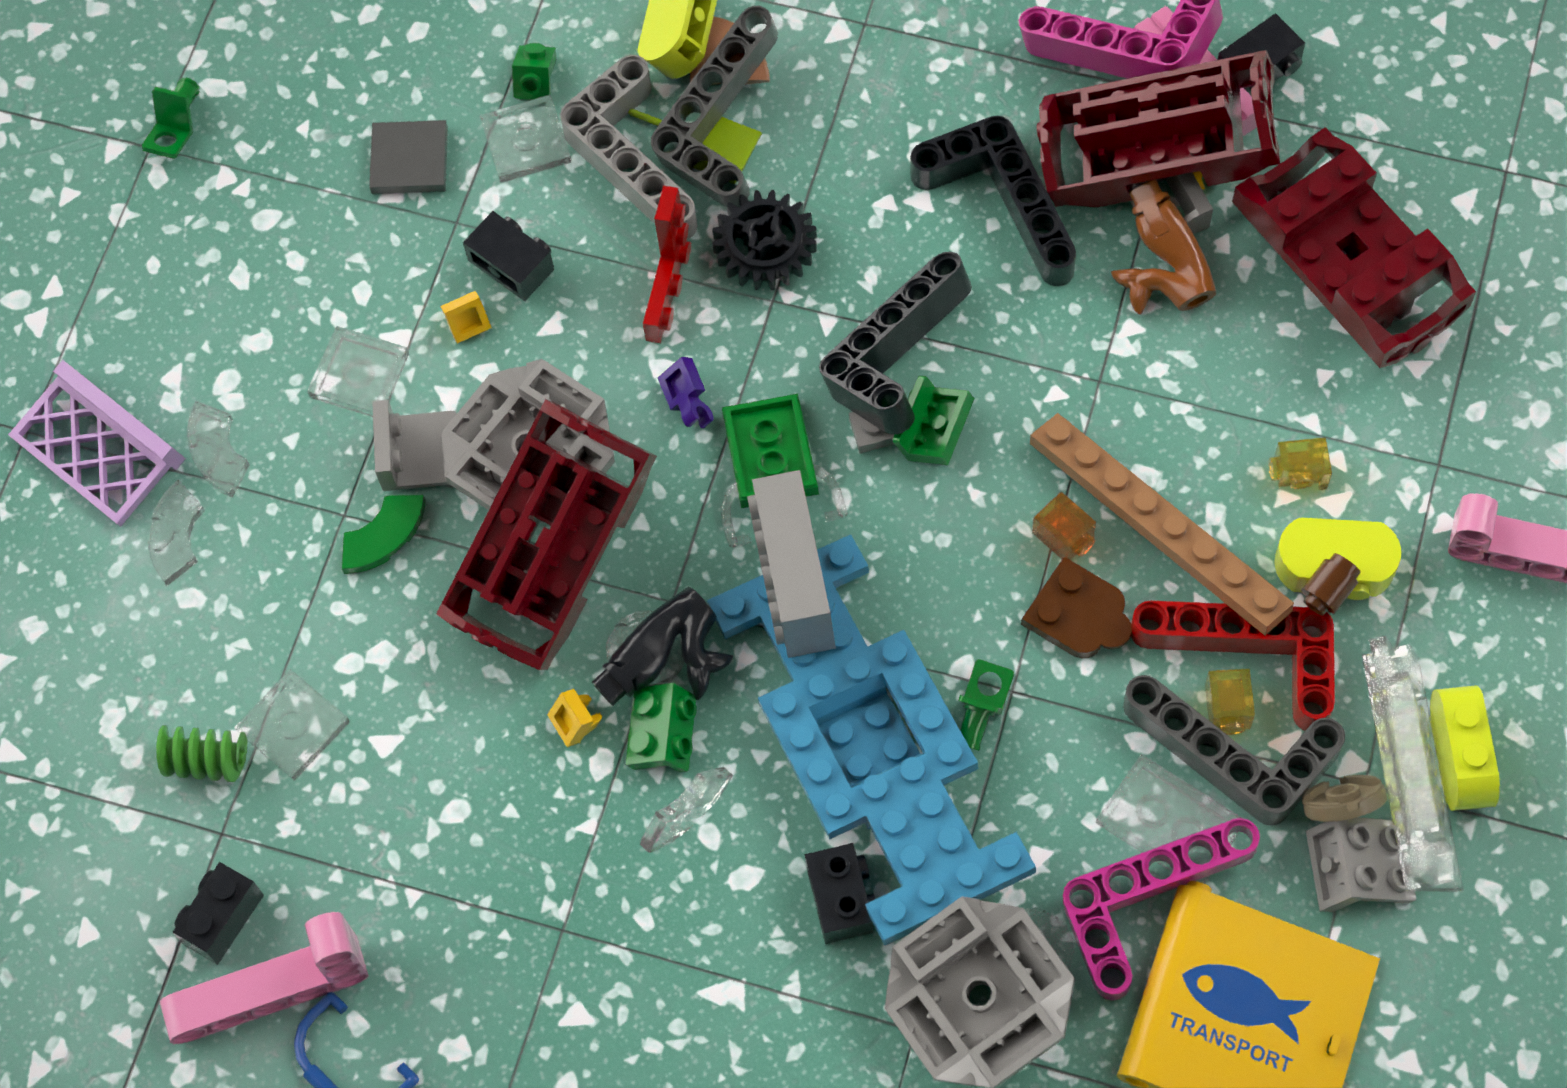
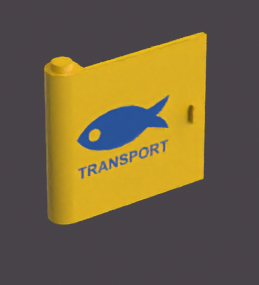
(1245, 1001)

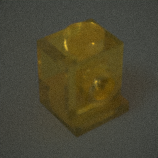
(1301, 464)

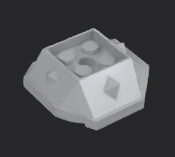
(497, 418)
(970, 947)

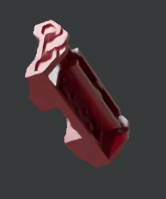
(1159, 129)
(1383, 260)
(545, 576)

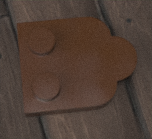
(1079, 612)

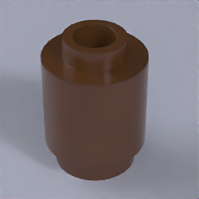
(1330, 585)

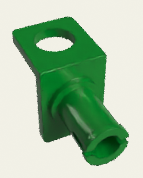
(172, 117)
(981, 706)

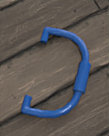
(312, 1072)

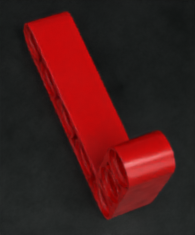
(1213, 638)

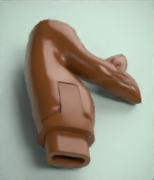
(1172, 240)

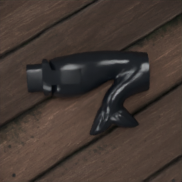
(648, 647)

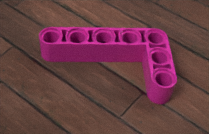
(1119, 48)
(1145, 887)

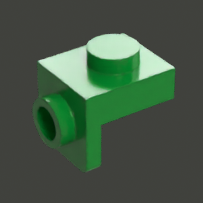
(532, 71)

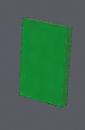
(767, 441)

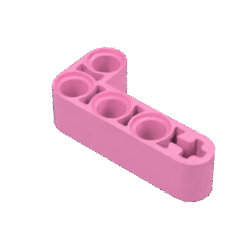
(1505, 542)

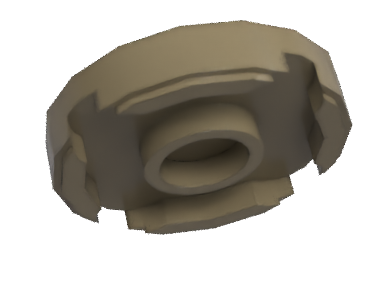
(1348, 800)

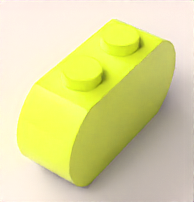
(676, 35)
(1364, 543)
(1464, 748)

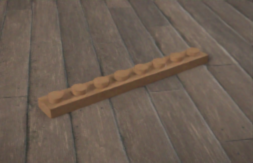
(1162, 524)

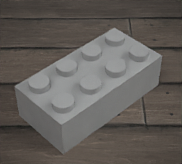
(790, 564)

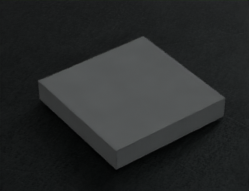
(408, 157)

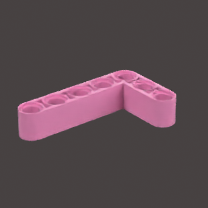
(268, 987)

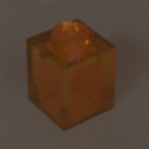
(1064, 527)

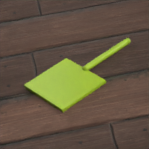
(727, 139)

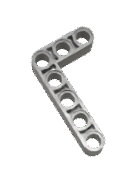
(621, 154)

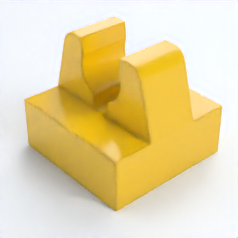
(466, 317)
(572, 718)

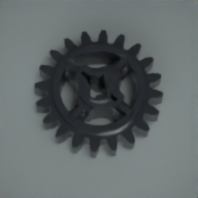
(773, 255)

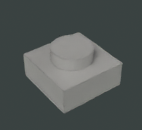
(867, 435)

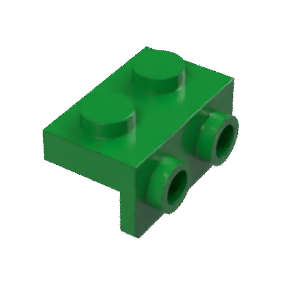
(937, 422)
(661, 728)

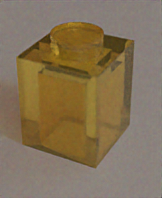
(1230, 700)

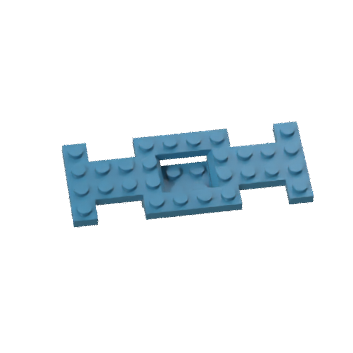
(864, 763)

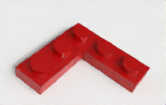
(674, 251)

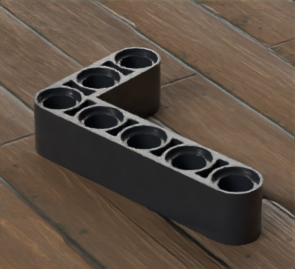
(1011, 185)
(858, 362)

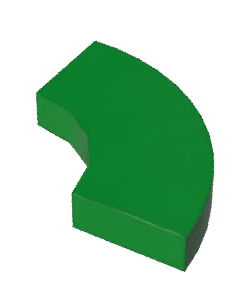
(383, 536)

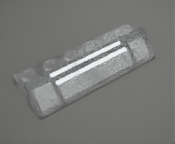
(1411, 768)

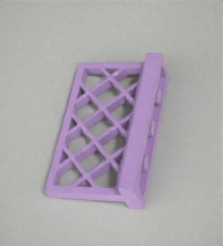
(107, 413)

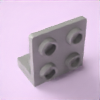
(408, 447)
(1356, 863)

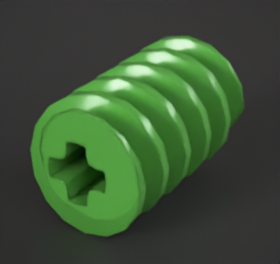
(200, 756)

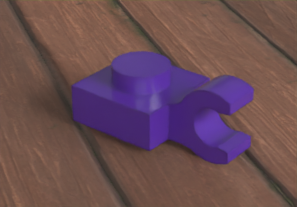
(682, 391)

